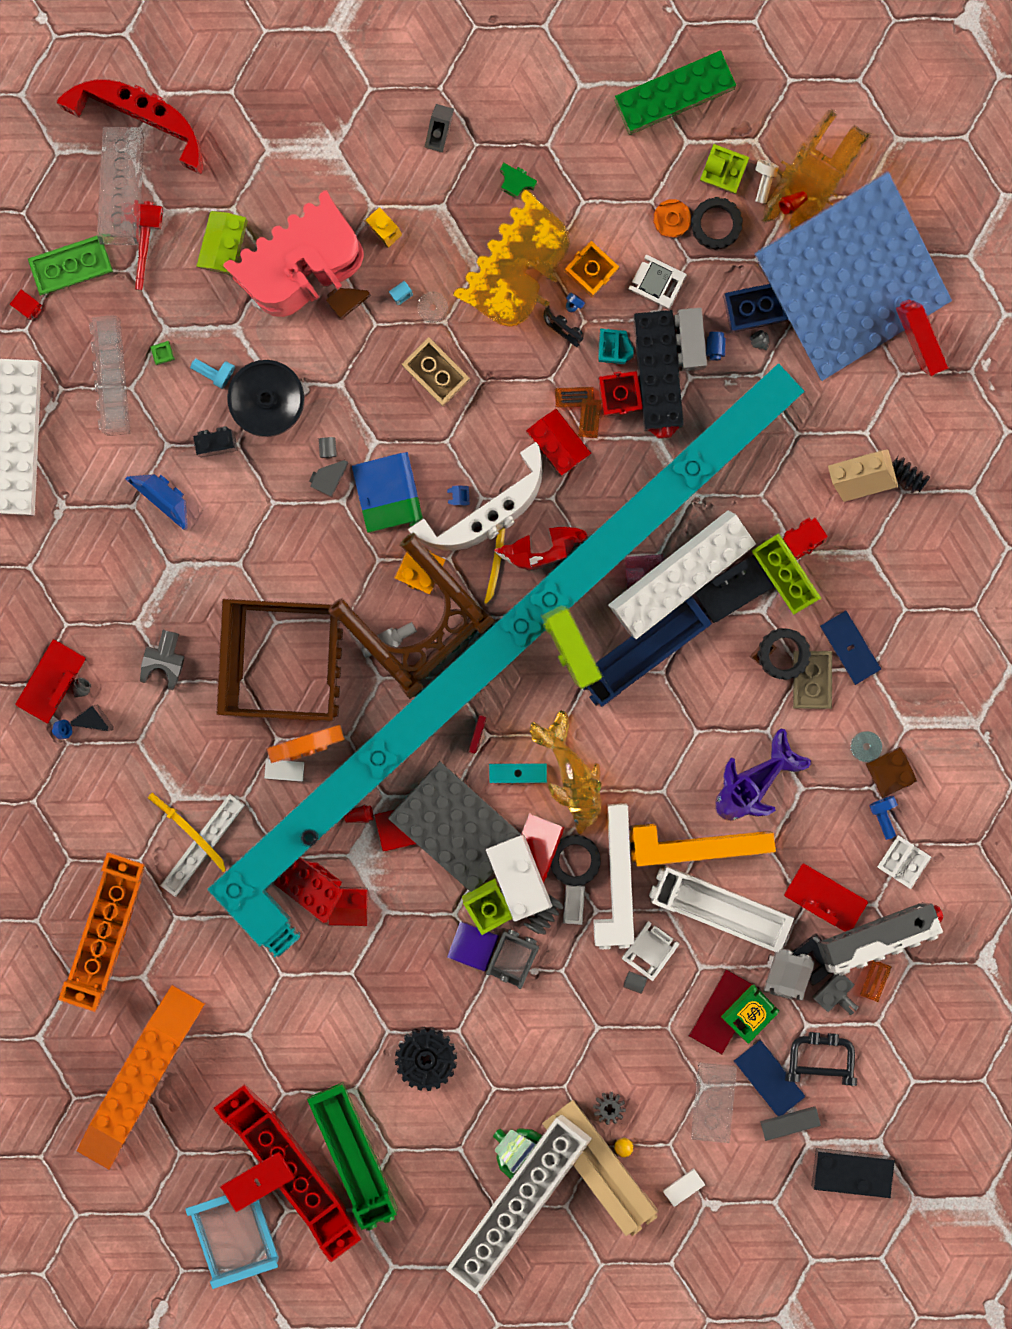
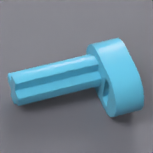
(219, 377)

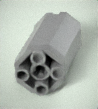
(789, 975)

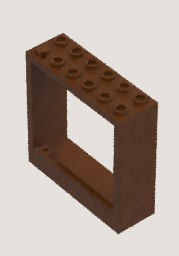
(232, 658)

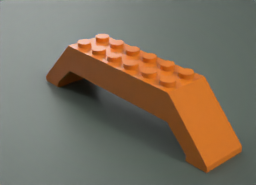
(139, 1076)

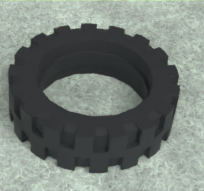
(708, 204)
(803, 658)
(594, 866)

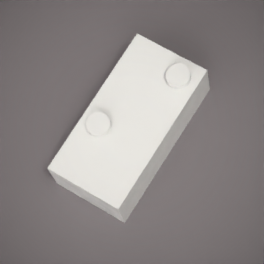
(519, 878)

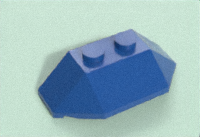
(162, 496)

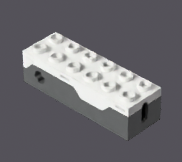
(881, 938)

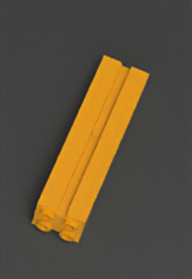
(651, 852)

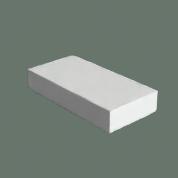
(284, 770)
(574, 904)
(684, 1187)

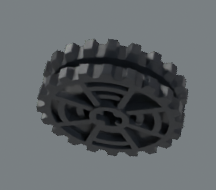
(421, 1044)

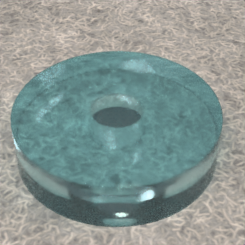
(874, 749)

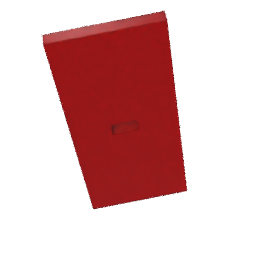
(270, 1173)

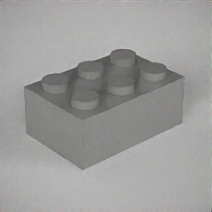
(690, 339)

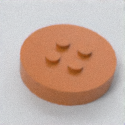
(305, 745)

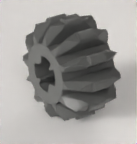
(603, 1111)

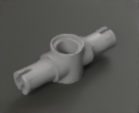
(393, 636)

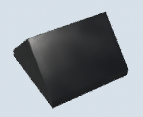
(94, 719)

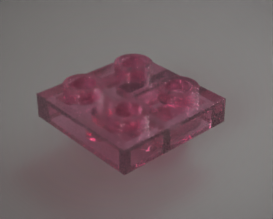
(639, 566)

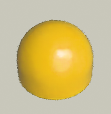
(623, 1147)

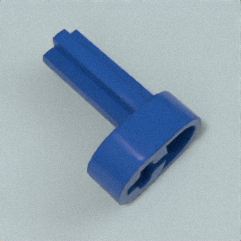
(880, 809)

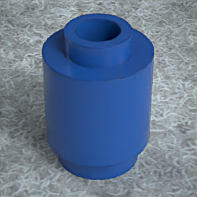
(715, 346)

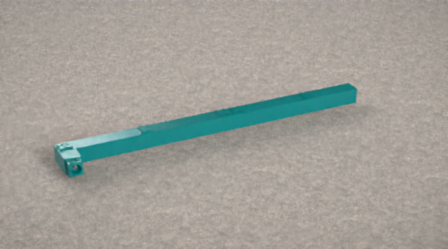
(244, 884)

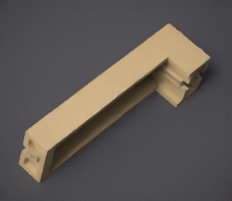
(608, 1176)

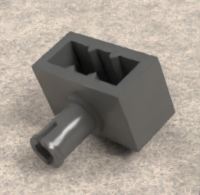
(835, 992)

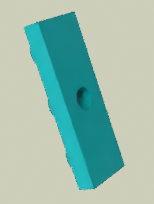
(530, 773)

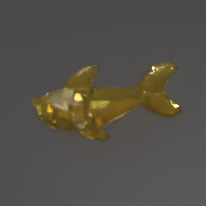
(580, 784)

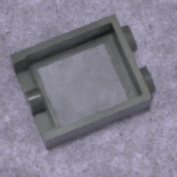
(513, 958)

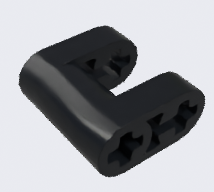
(811, 946)

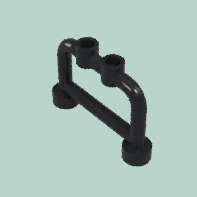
(814, 1038)

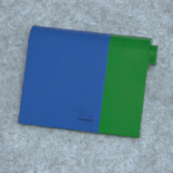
(387, 492)

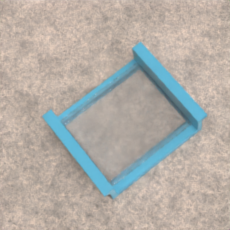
(233, 1241)

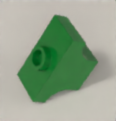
(516, 181)

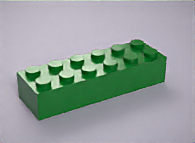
(675, 92)

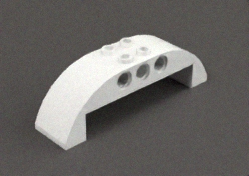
(520, 495)

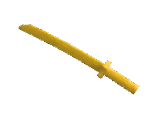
(495, 566)
(172, 814)

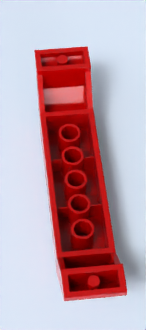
(309, 1190)

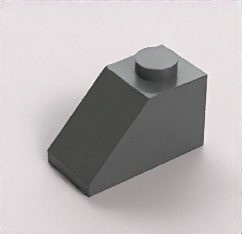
(439, 127)
(328, 477)

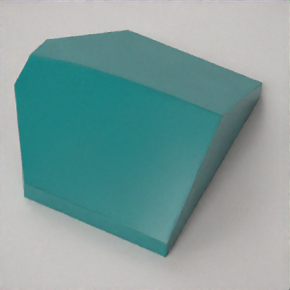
(614, 346)

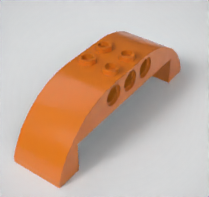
(103, 932)

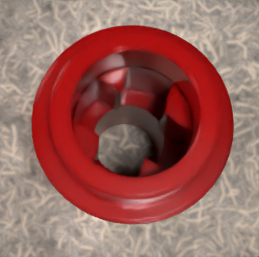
(792, 202)
(361, 814)

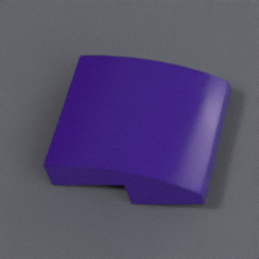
(472, 947)

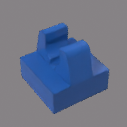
(460, 495)

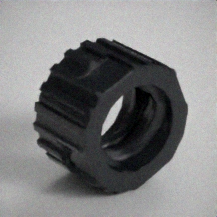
(313, 833)

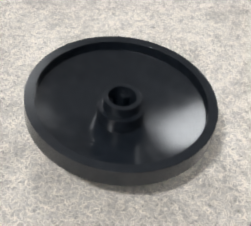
(265, 398)

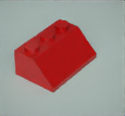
(558, 442)

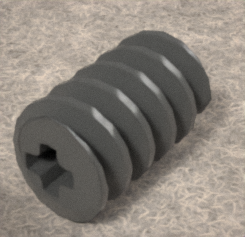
(541, 918)

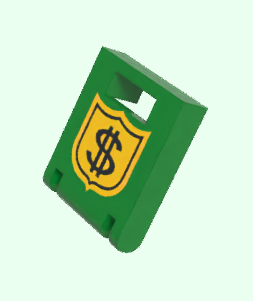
(753, 1010)

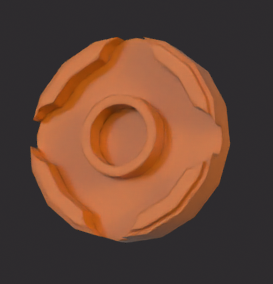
(672, 218)

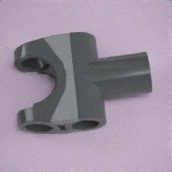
(163, 658)

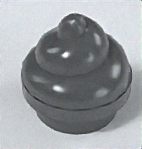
(760, 340)
(81, 687)

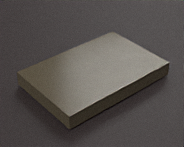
(814, 686)

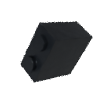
(215, 443)

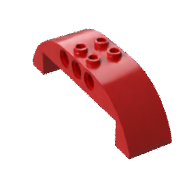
(113, 94)

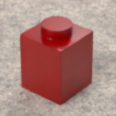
(26, 305)

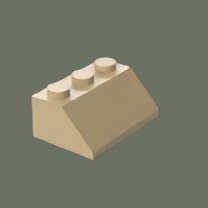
(863, 475)

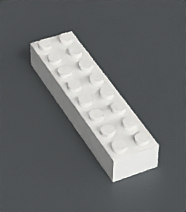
(19, 435)
(682, 574)

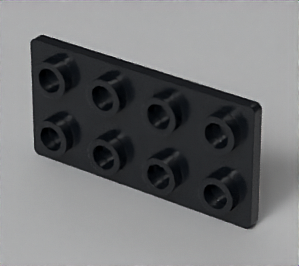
(734, 589)

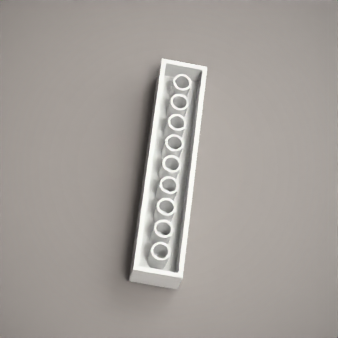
(518, 1204)

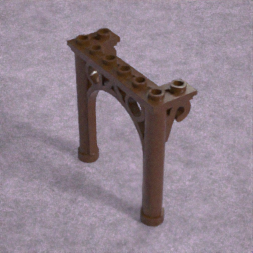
(410, 681)

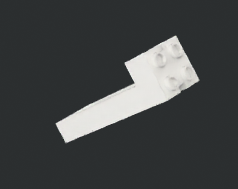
(721, 908)
(620, 928)

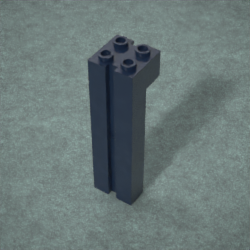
(640, 655)

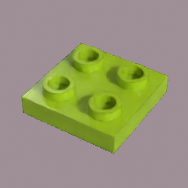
(724, 169)

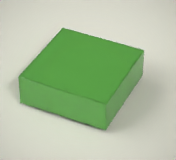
(162, 353)

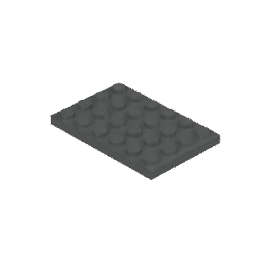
(453, 825)

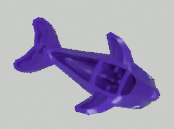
(745, 790)

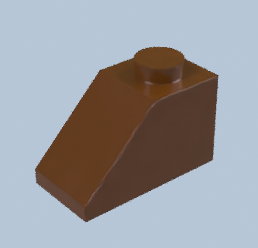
(346, 300)

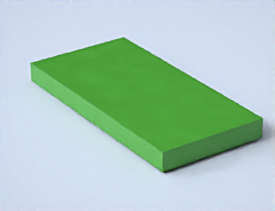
(70, 265)

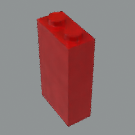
(921, 337)

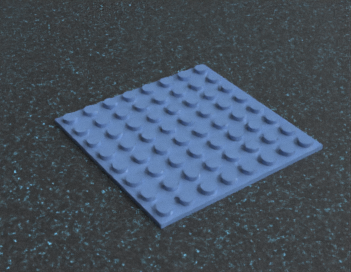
(850, 273)

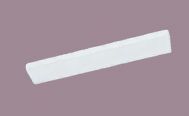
(195, 854)

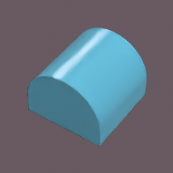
(401, 293)

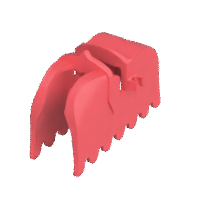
(311, 244)

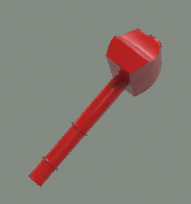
(150, 218)

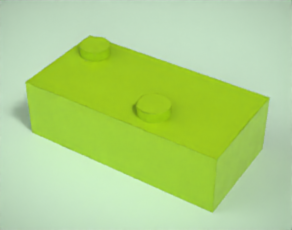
(571, 646)

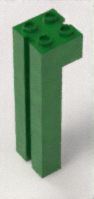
(353, 1156)

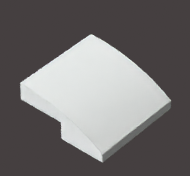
(904, 862)

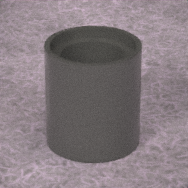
(327, 447)
(635, 982)

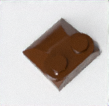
(891, 772)

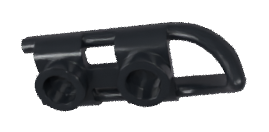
(559, 323)

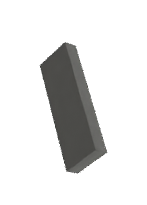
(790, 1123)

